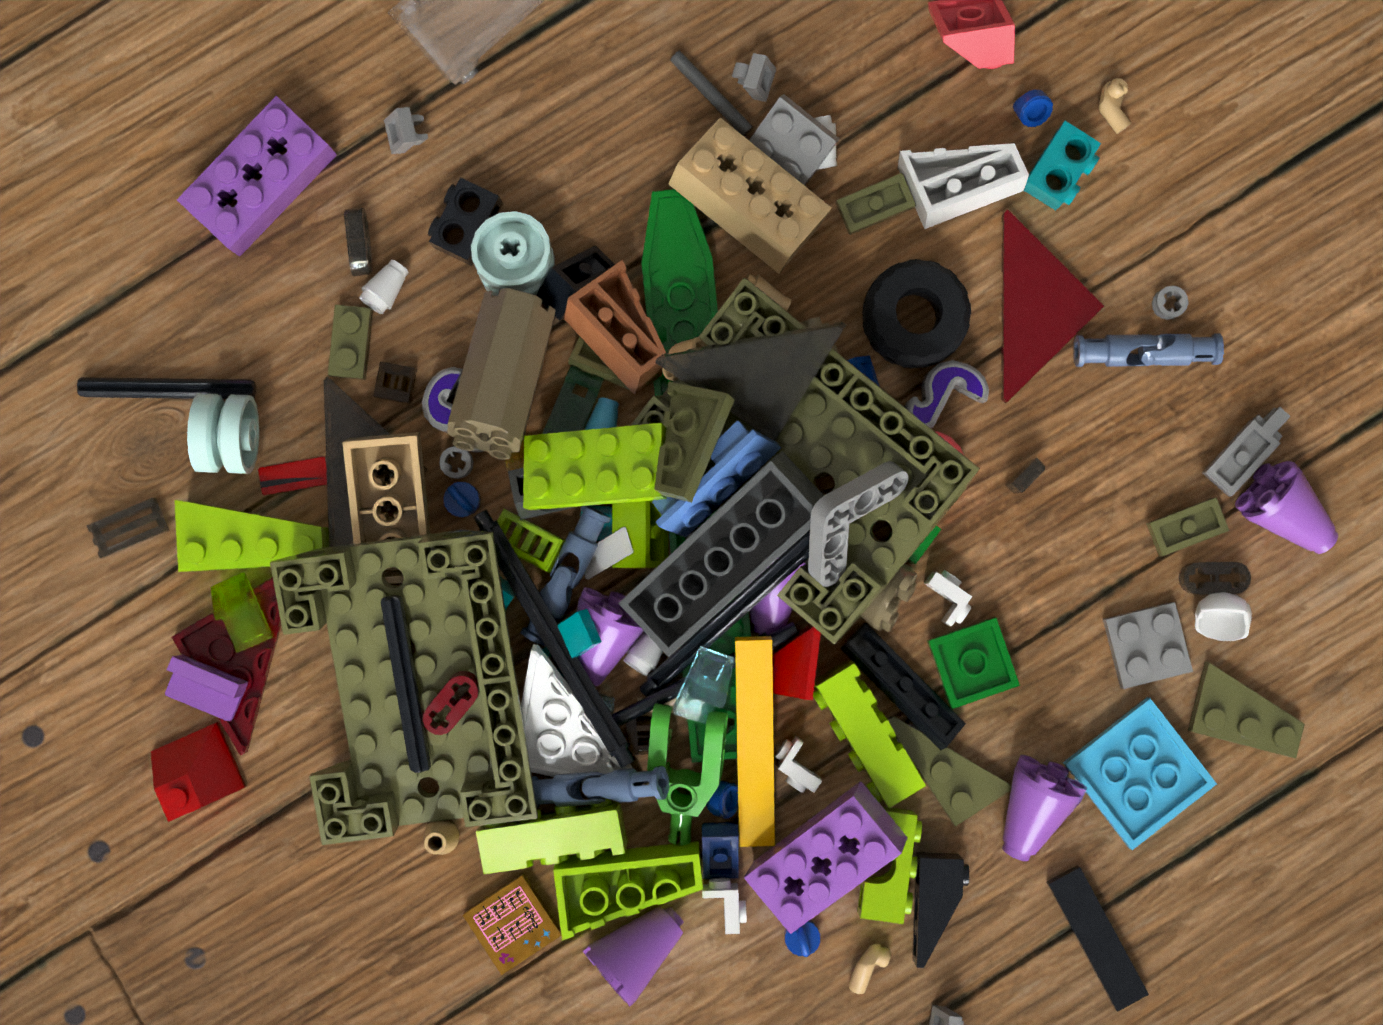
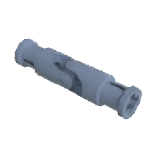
(1152, 350)
(565, 578)
(618, 785)

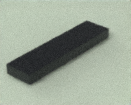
(903, 686)
(1097, 938)

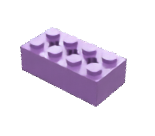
(236, 166)
(824, 836)

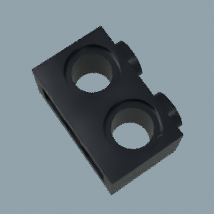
(455, 218)

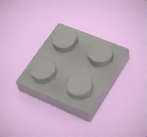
(794, 139)
(1147, 645)

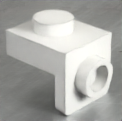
(948, 587)
(798, 775)
(733, 908)

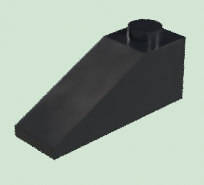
(936, 897)

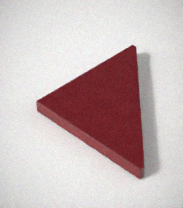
(1039, 306)
(211, 644)

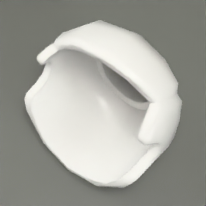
(1223, 617)

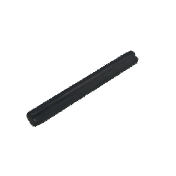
(162, 387)
(405, 683)

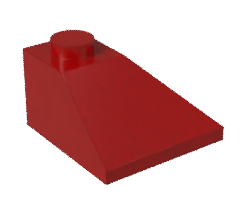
(796, 665)
(194, 772)

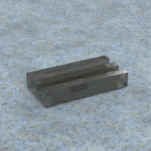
(100, 539)

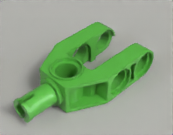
(700, 785)

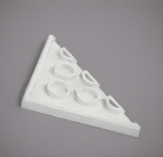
(556, 725)

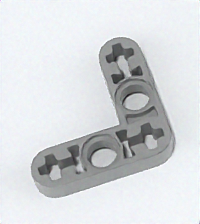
(841, 507)

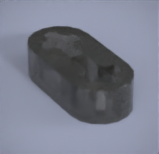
(358, 241)
(1214, 569)

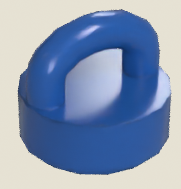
(1033, 108)
(461, 499)
(724, 800)
(803, 940)

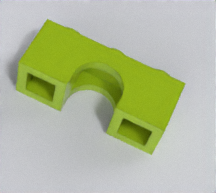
(887, 896)

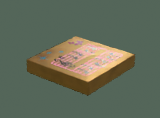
(512, 924)

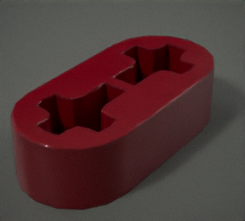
(445, 697)

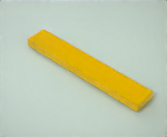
(755, 740)

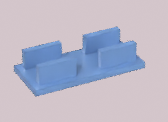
(736, 458)

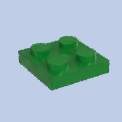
(973, 663)

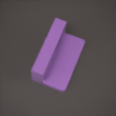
(205, 687)

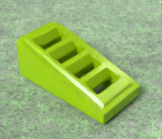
(506, 519)

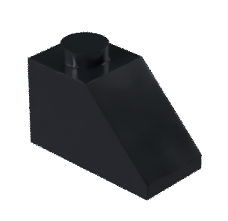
(570, 277)

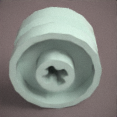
(512, 253)
(223, 433)

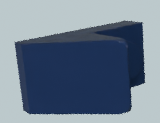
(720, 850)

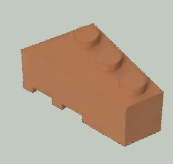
(616, 327)

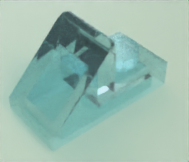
(704, 685)

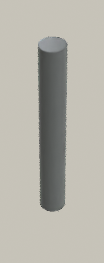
(711, 93)

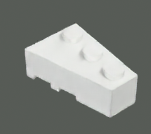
(961, 180)

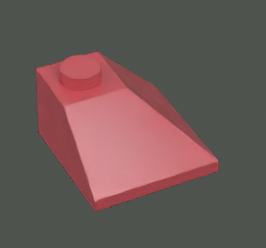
(976, 30)

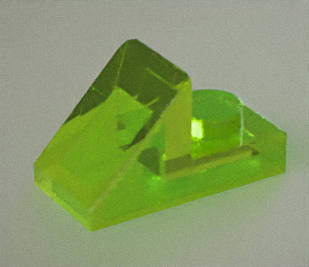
(240, 611)

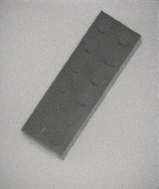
(724, 554)

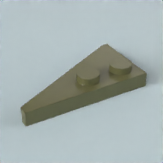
(954, 780)

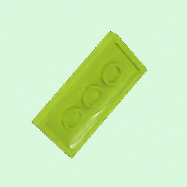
(592, 466)

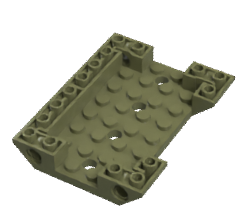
(845, 430)
(456, 626)

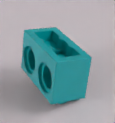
(1056, 163)

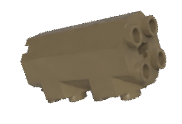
(501, 373)

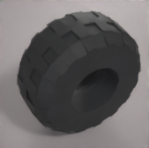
(935, 285)

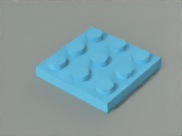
(1140, 773)

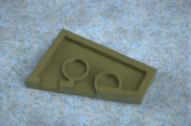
(691, 435)
(1242, 716)

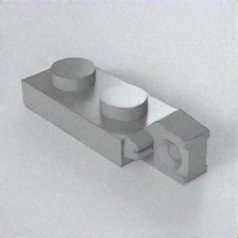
(1246, 451)

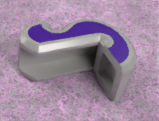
(938, 386)
(438, 398)

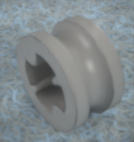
(1159, 300)
(446, 468)

